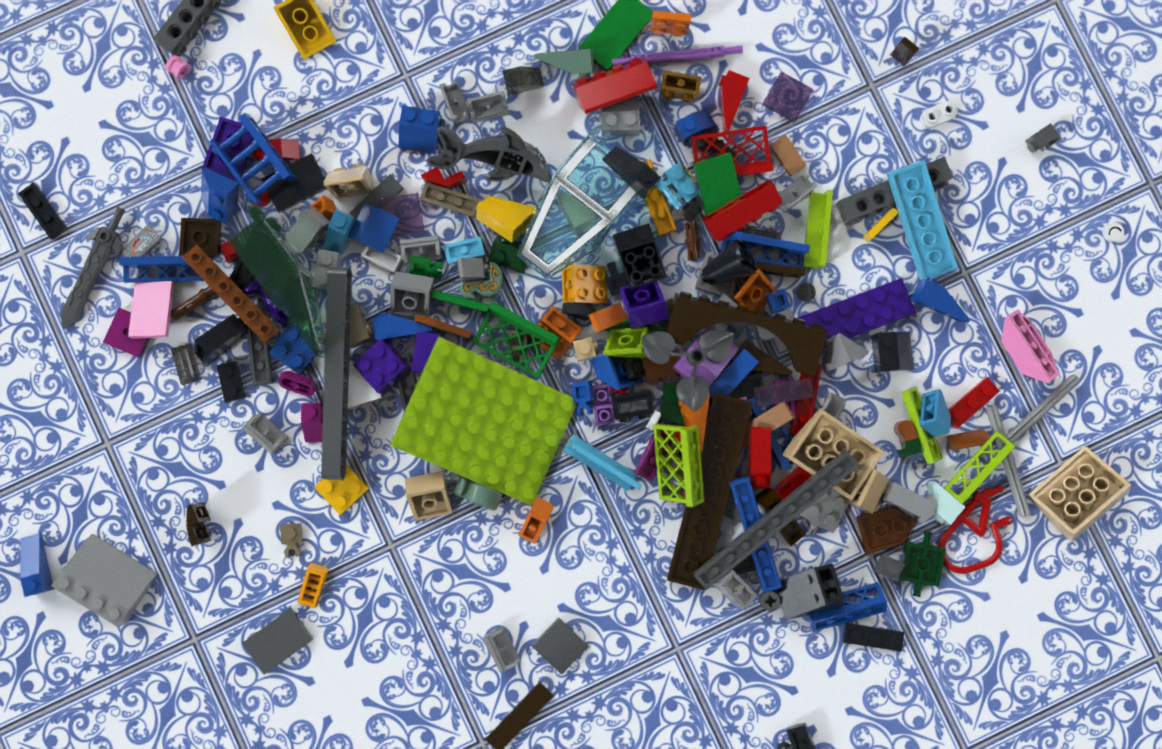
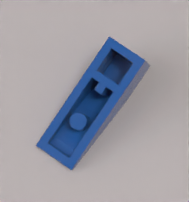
(937, 298)
(394, 327)
(34, 566)

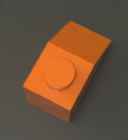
(536, 520)

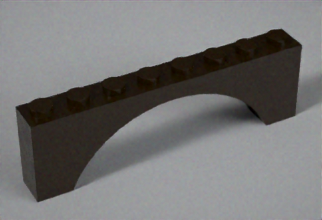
(694, 314)

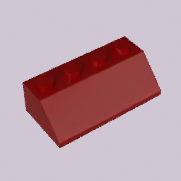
(614, 85)

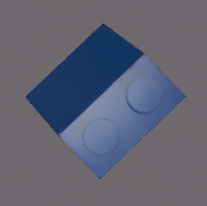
(419, 129)
(219, 195)

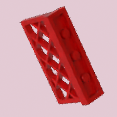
(741, 169)

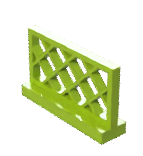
(690, 464)

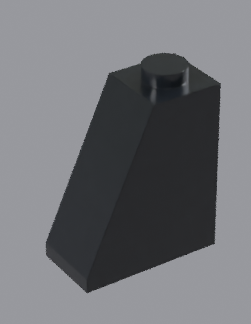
(219, 339)

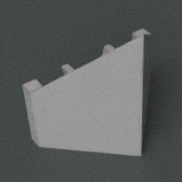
(842, 351)

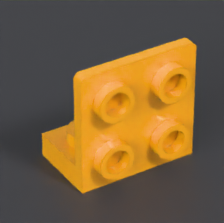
(584, 284)

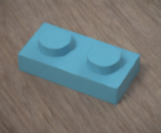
(464, 249)

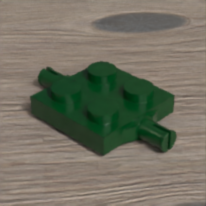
(922, 563)

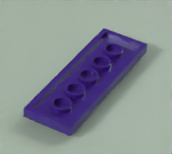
(864, 311)

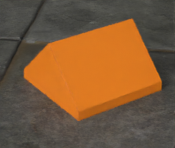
(753, 291)

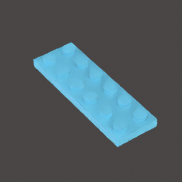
(922, 220)

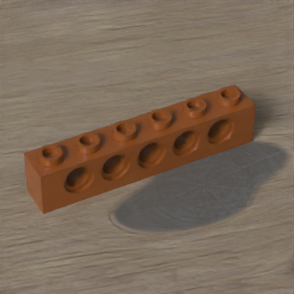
(231, 294)

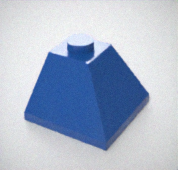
(612, 371)

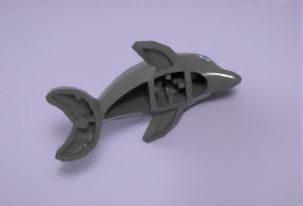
(505, 153)

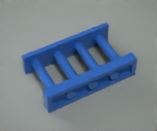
(260, 142)

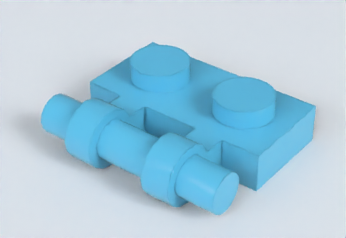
(680, 183)

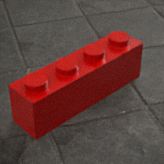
(742, 211)

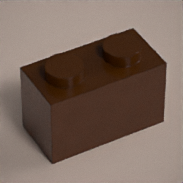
(655, 372)

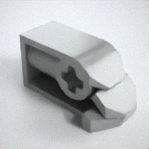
(909, 502)

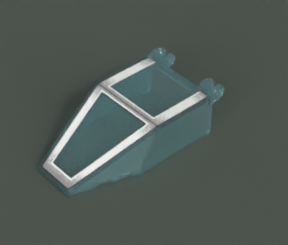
(576, 209)

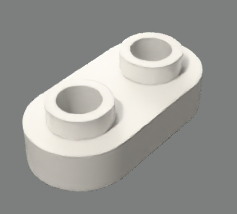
(939, 113)

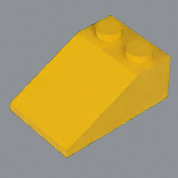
(305, 25)

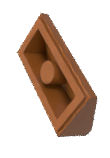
(967, 439)

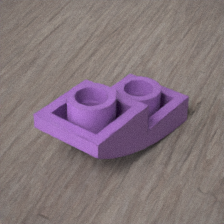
(603, 404)

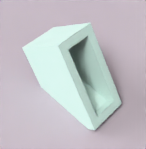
(946, 506)

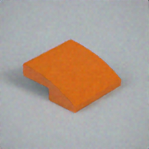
(562, 326)

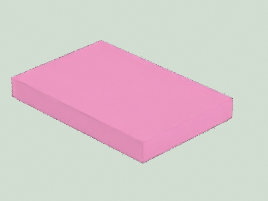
(151, 310)

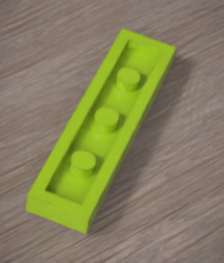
(929, 444)

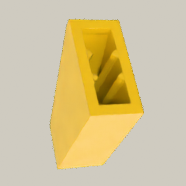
(504, 216)

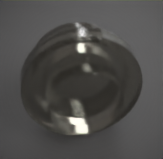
(806, 292)

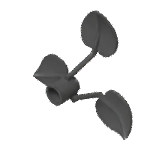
(715, 345)

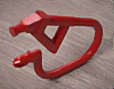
(979, 497)

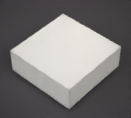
(653, 420)

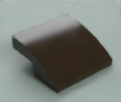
(195, 519)

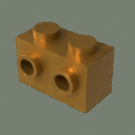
(680, 86)

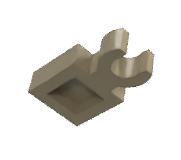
(514, 343)
(291, 535)

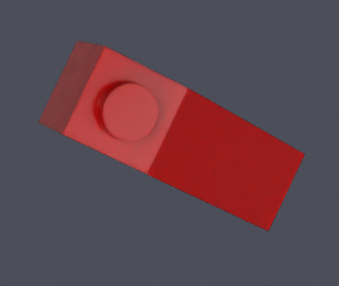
(731, 93)
(759, 457)

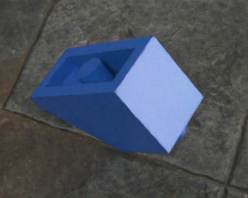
(694, 125)

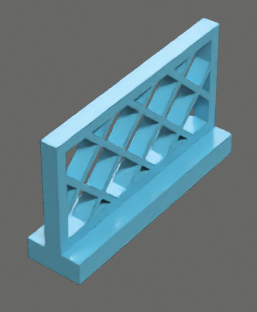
(601, 463)

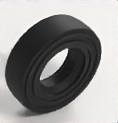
(577, 310)

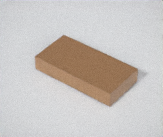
(787, 155)

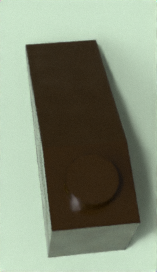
(766, 363)
(769, 499)

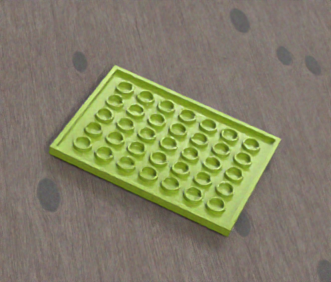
(484, 421)

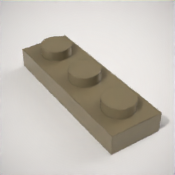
(449, 199)

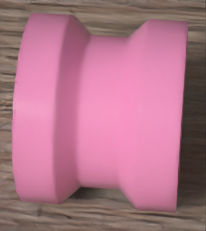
(178, 67)

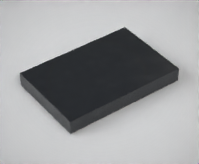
(307, 184)

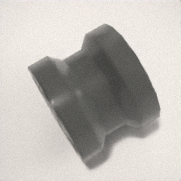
(768, 597)

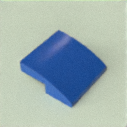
(374, 227)

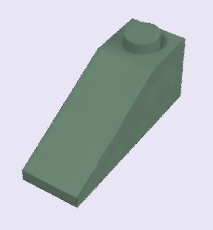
(572, 61)

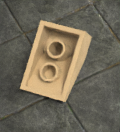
(349, 182)

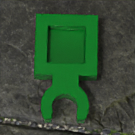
(423, 267)

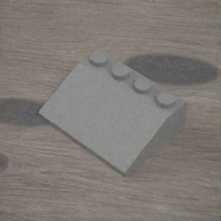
(105, 580)

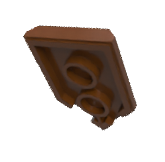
(884, 529)

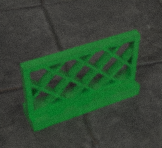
(524, 325)

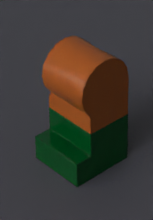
(908, 438)

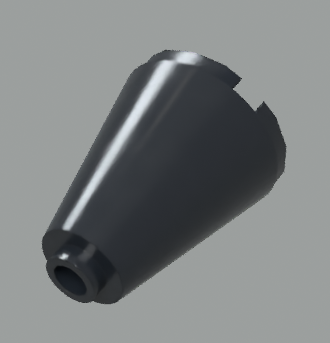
(730, 264)

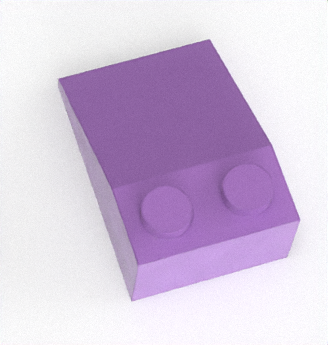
(707, 369)

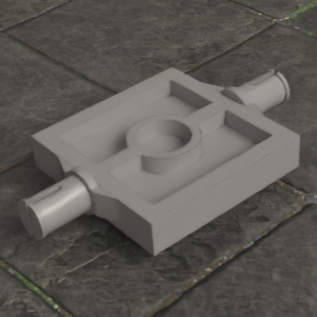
(825, 512)

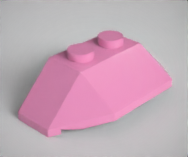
(1028, 348)

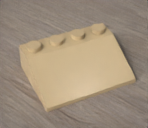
(825, 439)
(1079, 493)

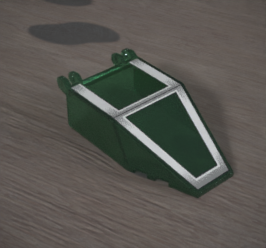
(281, 275)

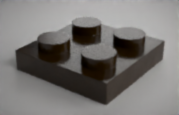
(203, 232)

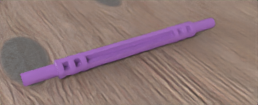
(682, 55)

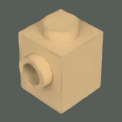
(585, 349)

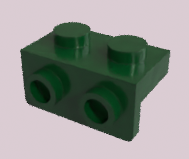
(505, 254)

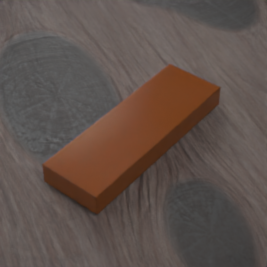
(442, 326)

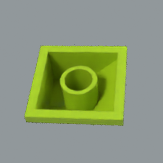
(626, 342)

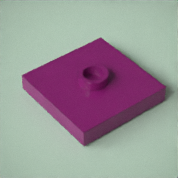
(118, 335)

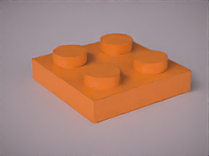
(670, 23)

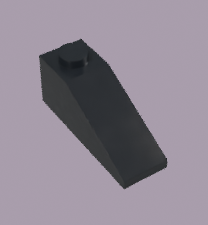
(632, 171)

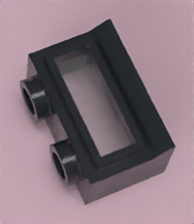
(632, 405)

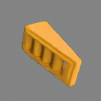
(317, 573)

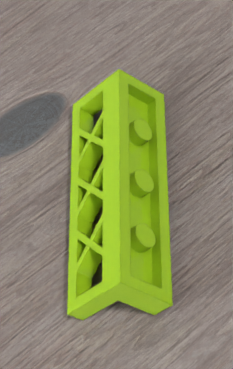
(817, 229)
(984, 472)

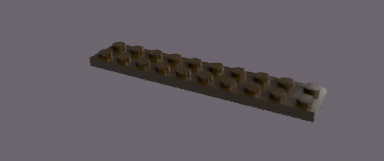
(719, 460)

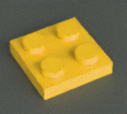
(342, 493)

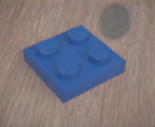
(293, 350)

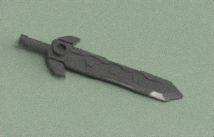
(105, 241)

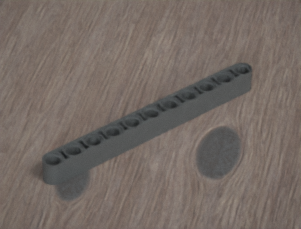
(336, 373)

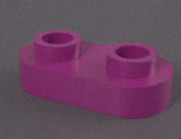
(297, 383)

